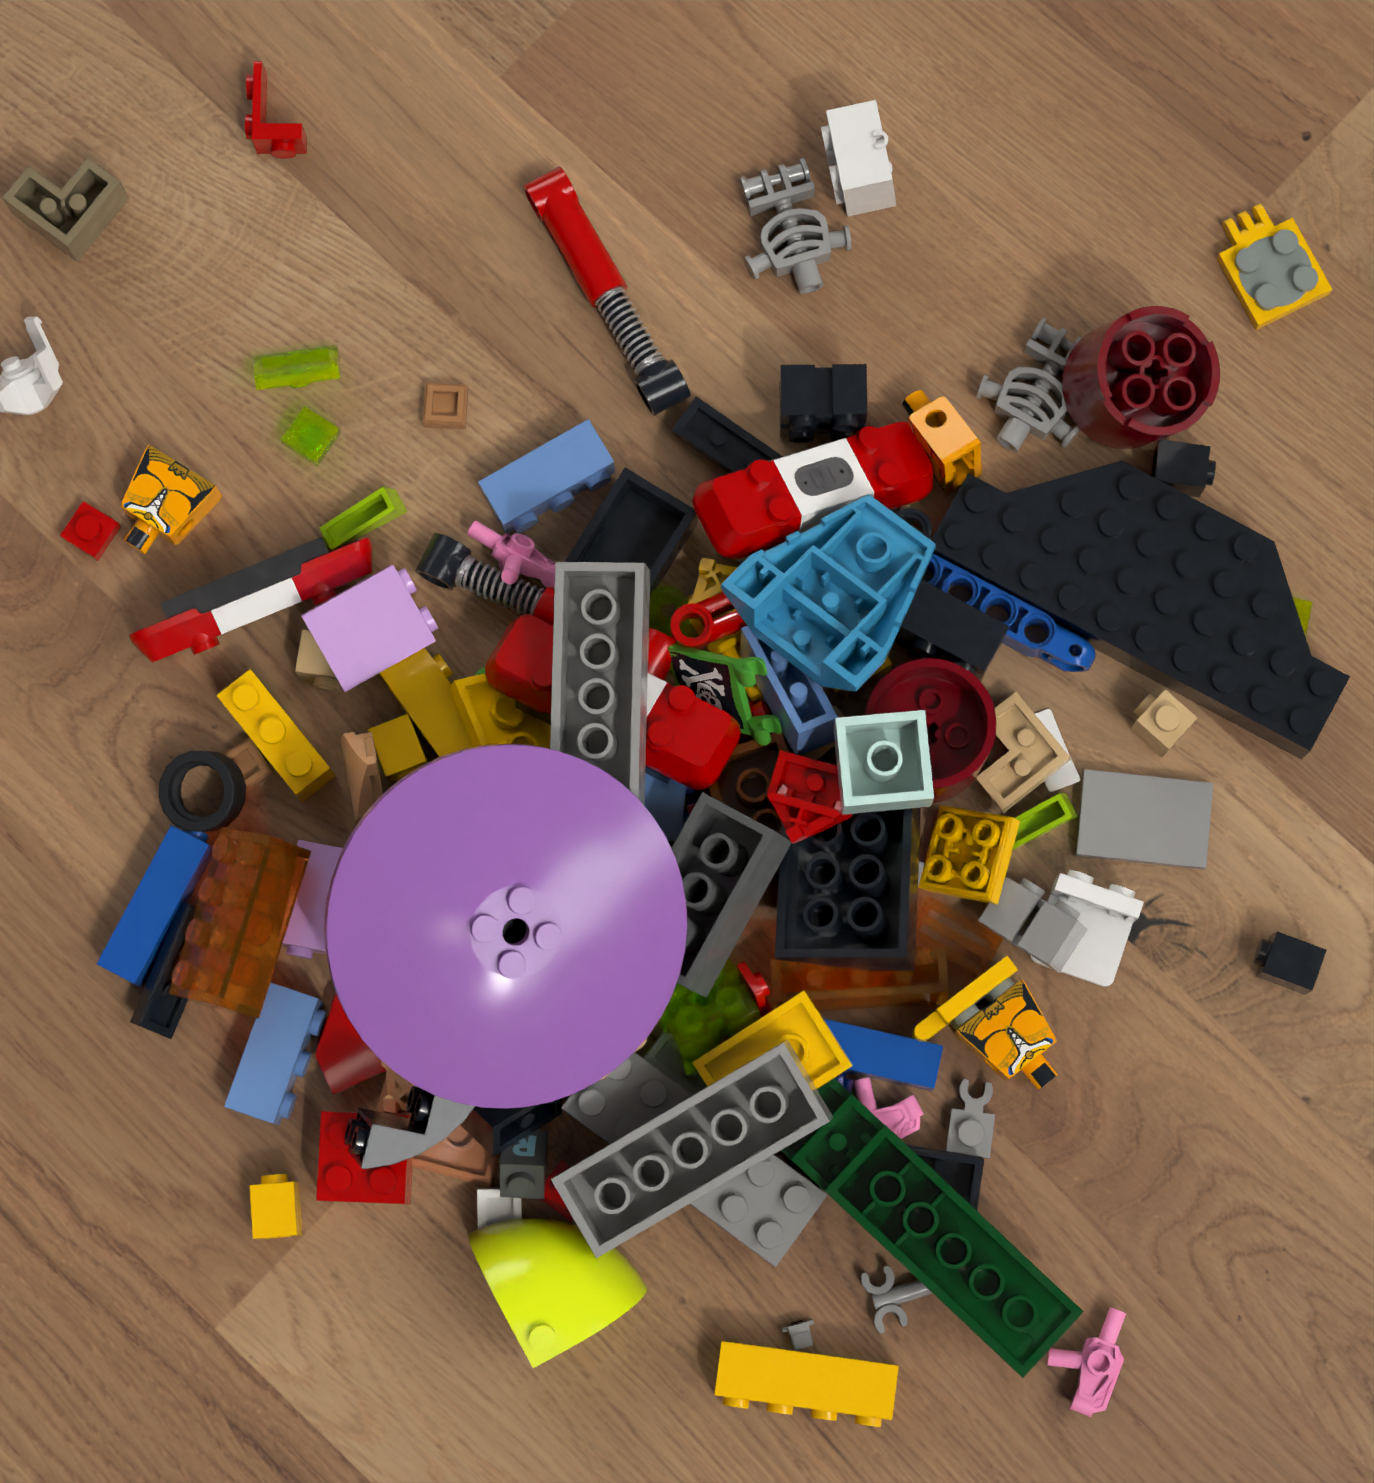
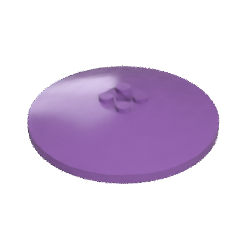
(425, 908)

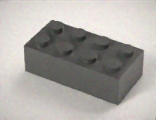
(724, 873)

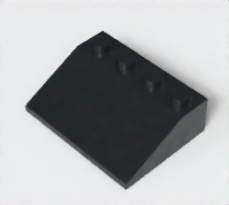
(852, 894)

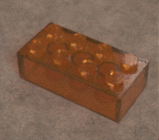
(240, 922)

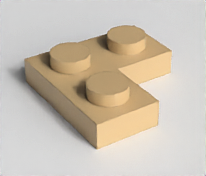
(1030, 757)

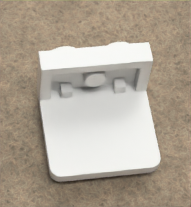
(1108, 920)

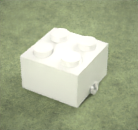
(858, 148)

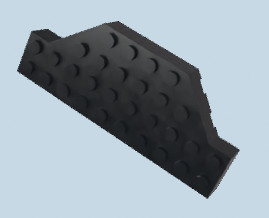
(1154, 589)

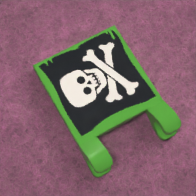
(722, 683)

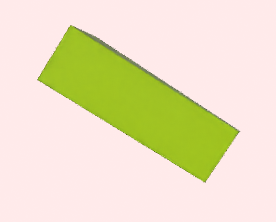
(363, 517)
(1044, 818)

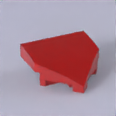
(805, 795)
(343, 1053)

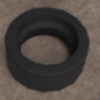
(171, 784)

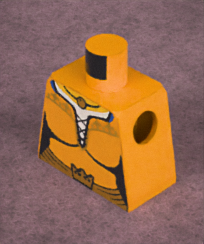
(945, 438)
(165, 500)
(1011, 1036)

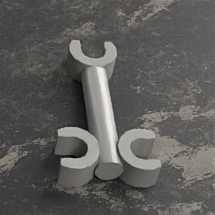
(887, 1298)

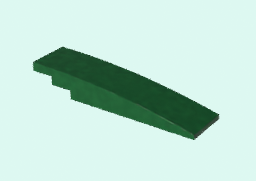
(934, 1232)

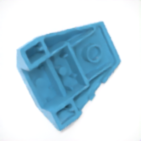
(834, 592)

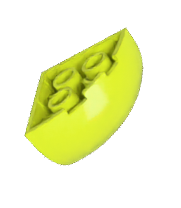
(553, 1283)

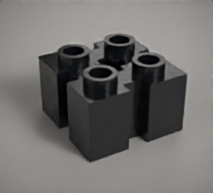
(822, 401)

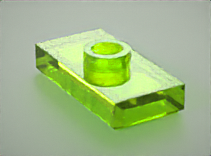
(296, 367)

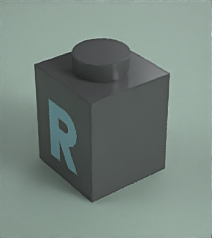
(525, 1167)

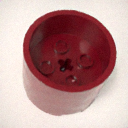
(1115, 399)
(954, 708)

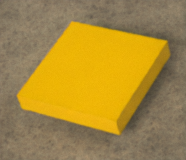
(969, 854)

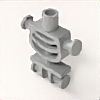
(807, 243)
(1022, 414)

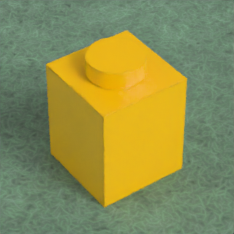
(398, 747)
(275, 1208)

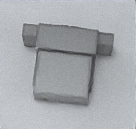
(800, 1334)

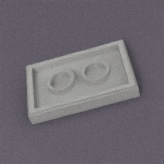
(1144, 819)

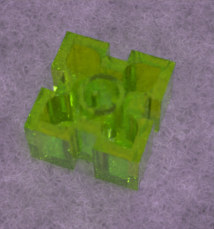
(703, 1023)

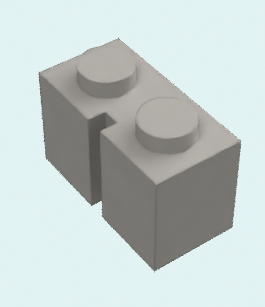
(1034, 924)

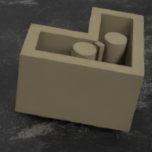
(70, 215)

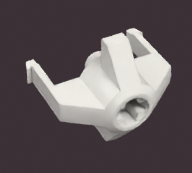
(33, 382)

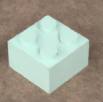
(883, 762)

